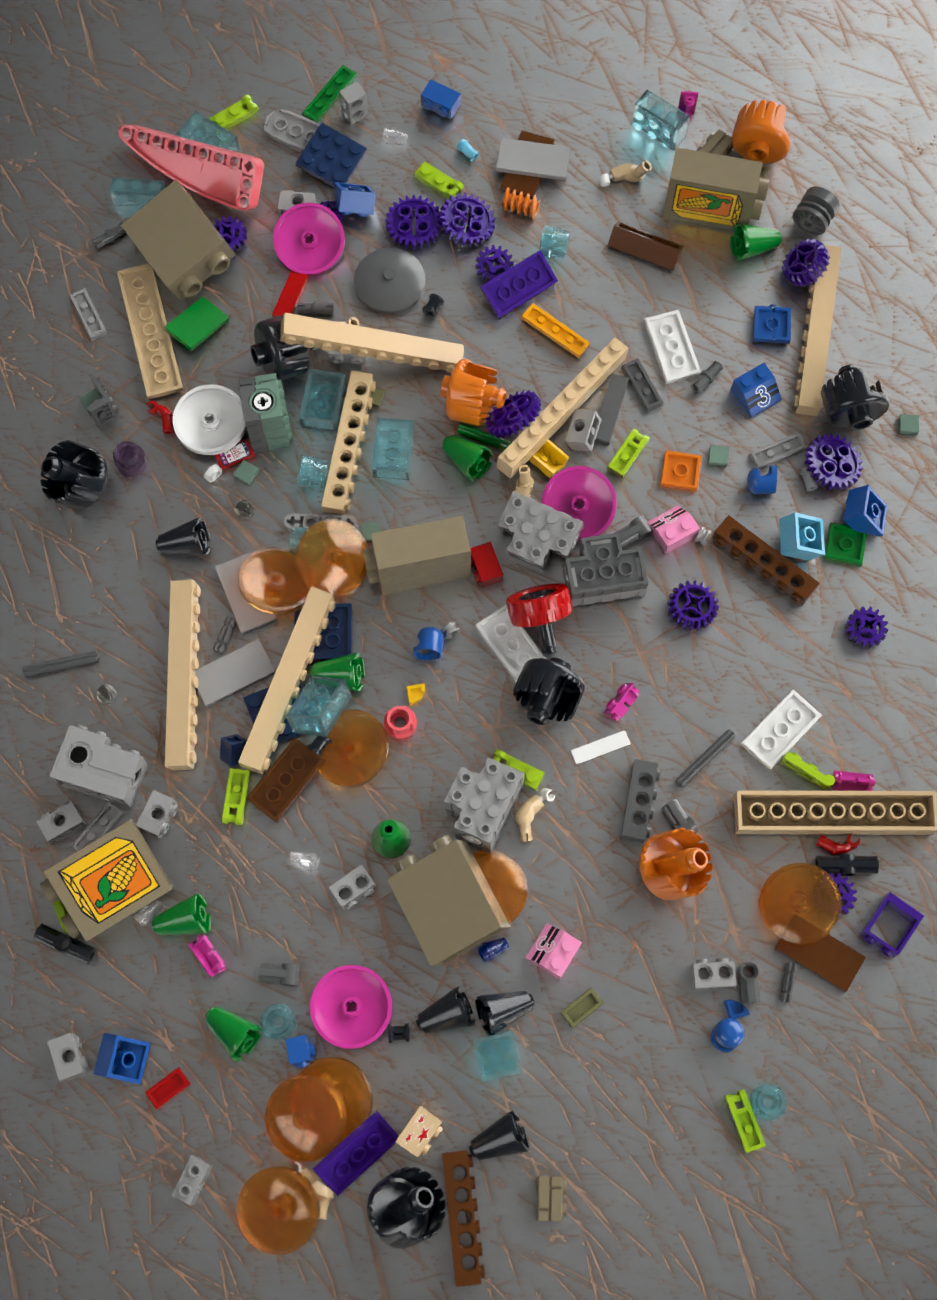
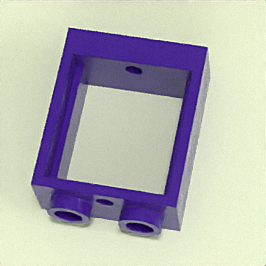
(904, 910)

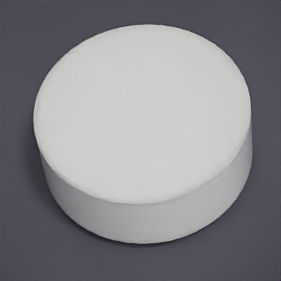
(213, 473)

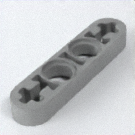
(317, 517)

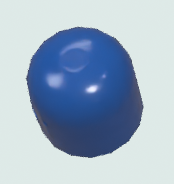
(762, 484)
(431, 639)
(728, 1033)

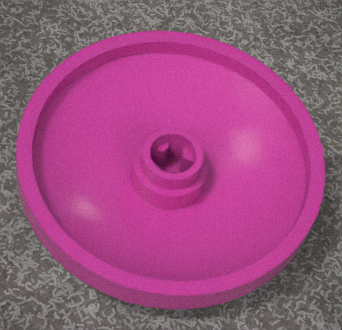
(309, 238)
(584, 496)
(351, 1007)

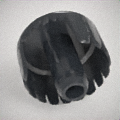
(271, 352)
(852, 401)
(73, 475)
(550, 688)
(406, 1208)

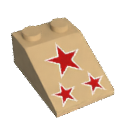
(419, 1132)

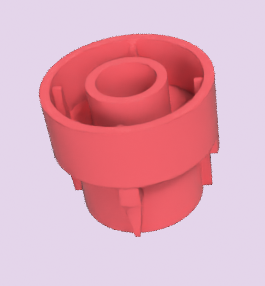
(400, 713)

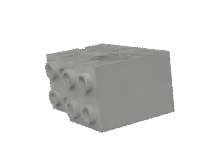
(98, 766)

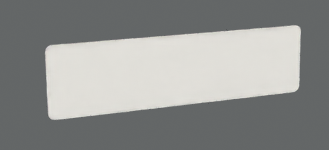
(600, 747)

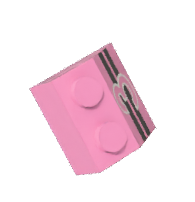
(674, 528)
(553, 950)

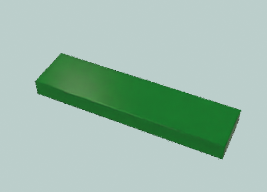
(329, 94)

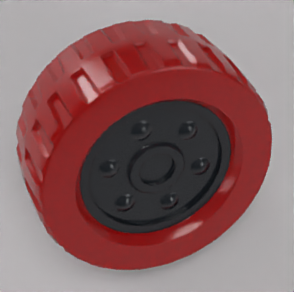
(539, 608)

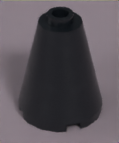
(185, 539)
(502, 1009)
(447, 1013)
(500, 1139)

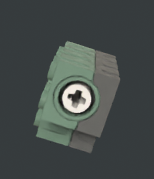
(265, 412)

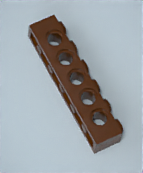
(762, 550)
(463, 1275)

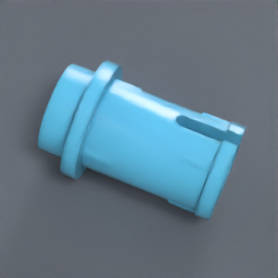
(464, 147)

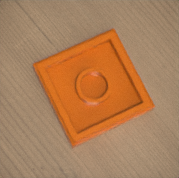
(680, 470)

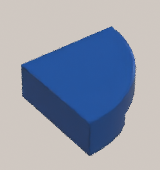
(735, 1009)

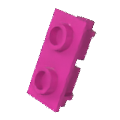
(688, 102)
(616, 706)
(853, 781)
(208, 959)

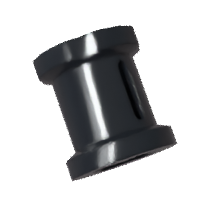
(433, 305)
(319, 744)
(402, 1033)

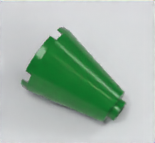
(753, 240)
(468, 456)
(344, 667)
(391, 838)
(184, 918)
(233, 1032)

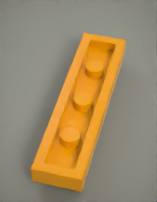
(555, 330)

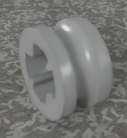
(703, 536)
(450, 630)

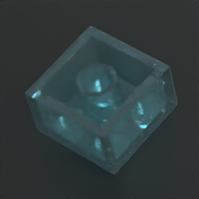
(497, 1056)

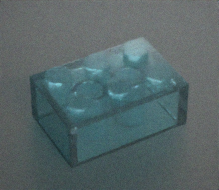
(660, 120)
(208, 132)
(323, 400)
(393, 449)
(319, 706)

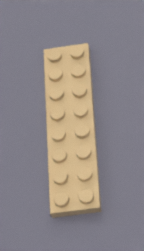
(147, 326)

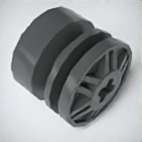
(816, 210)

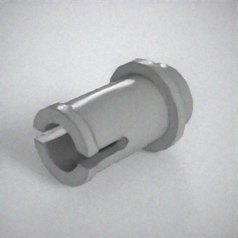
(809, 481)

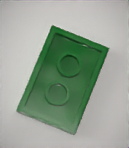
(196, 323)

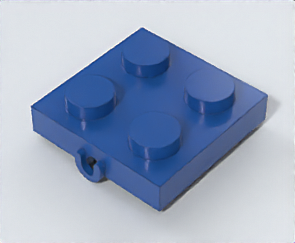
(772, 324)

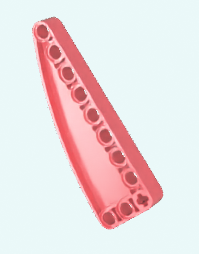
(205, 175)

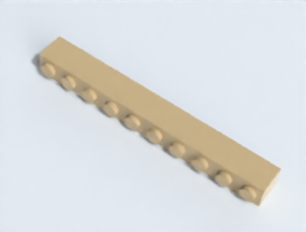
(817, 337)
(369, 342)
(562, 408)
(181, 675)
(287, 680)

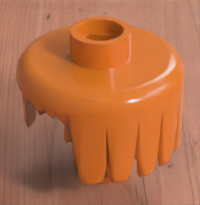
(760, 132)
(470, 388)
(675, 864)

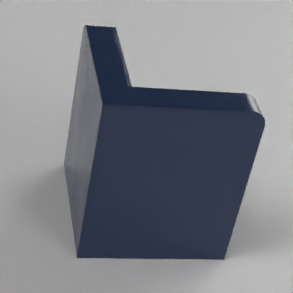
(231, 749)

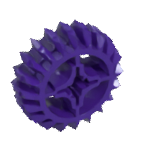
(806, 262)
(699, 619)

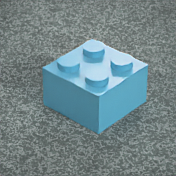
(801, 536)

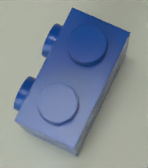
(440, 99)
(300, 1051)

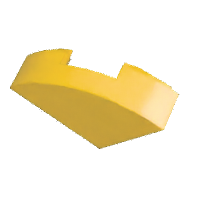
(415, 693)

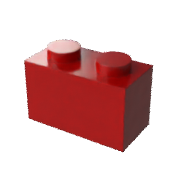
(486, 565)

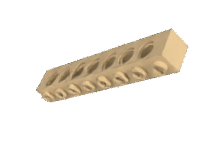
(357, 382)

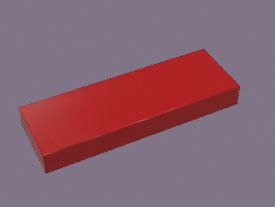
(291, 293)

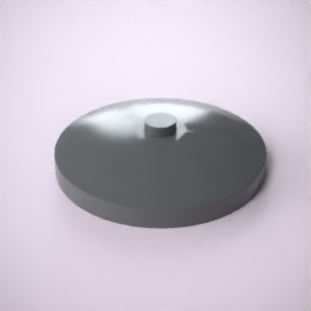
(389, 281)

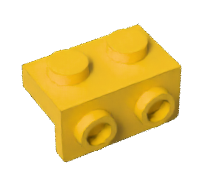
(549, 459)

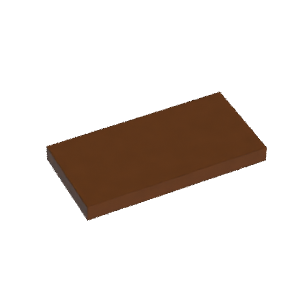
(525, 183)
(285, 779)
(825, 958)

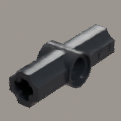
(848, 864)
(53, 939)

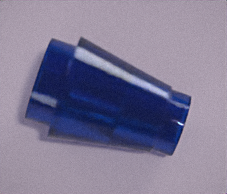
(492, 949)

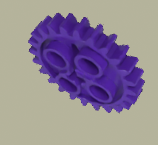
(451, 217)
(396, 222)
(514, 415)
(833, 462)

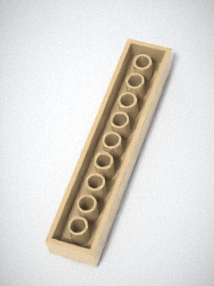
(835, 812)

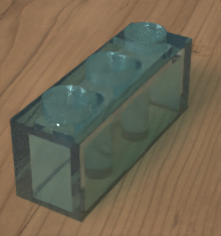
(135, 191)

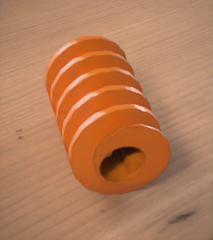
(521, 203)

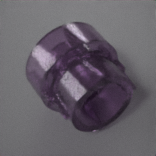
(131, 467)

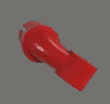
(165, 414)
(837, 848)

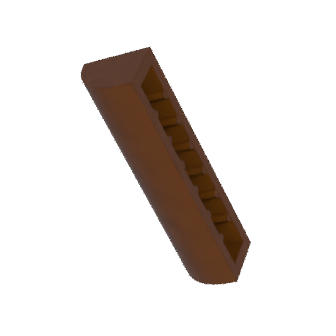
(645, 245)

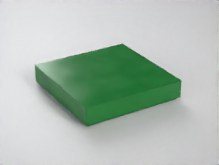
(845, 545)

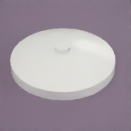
(209, 419)

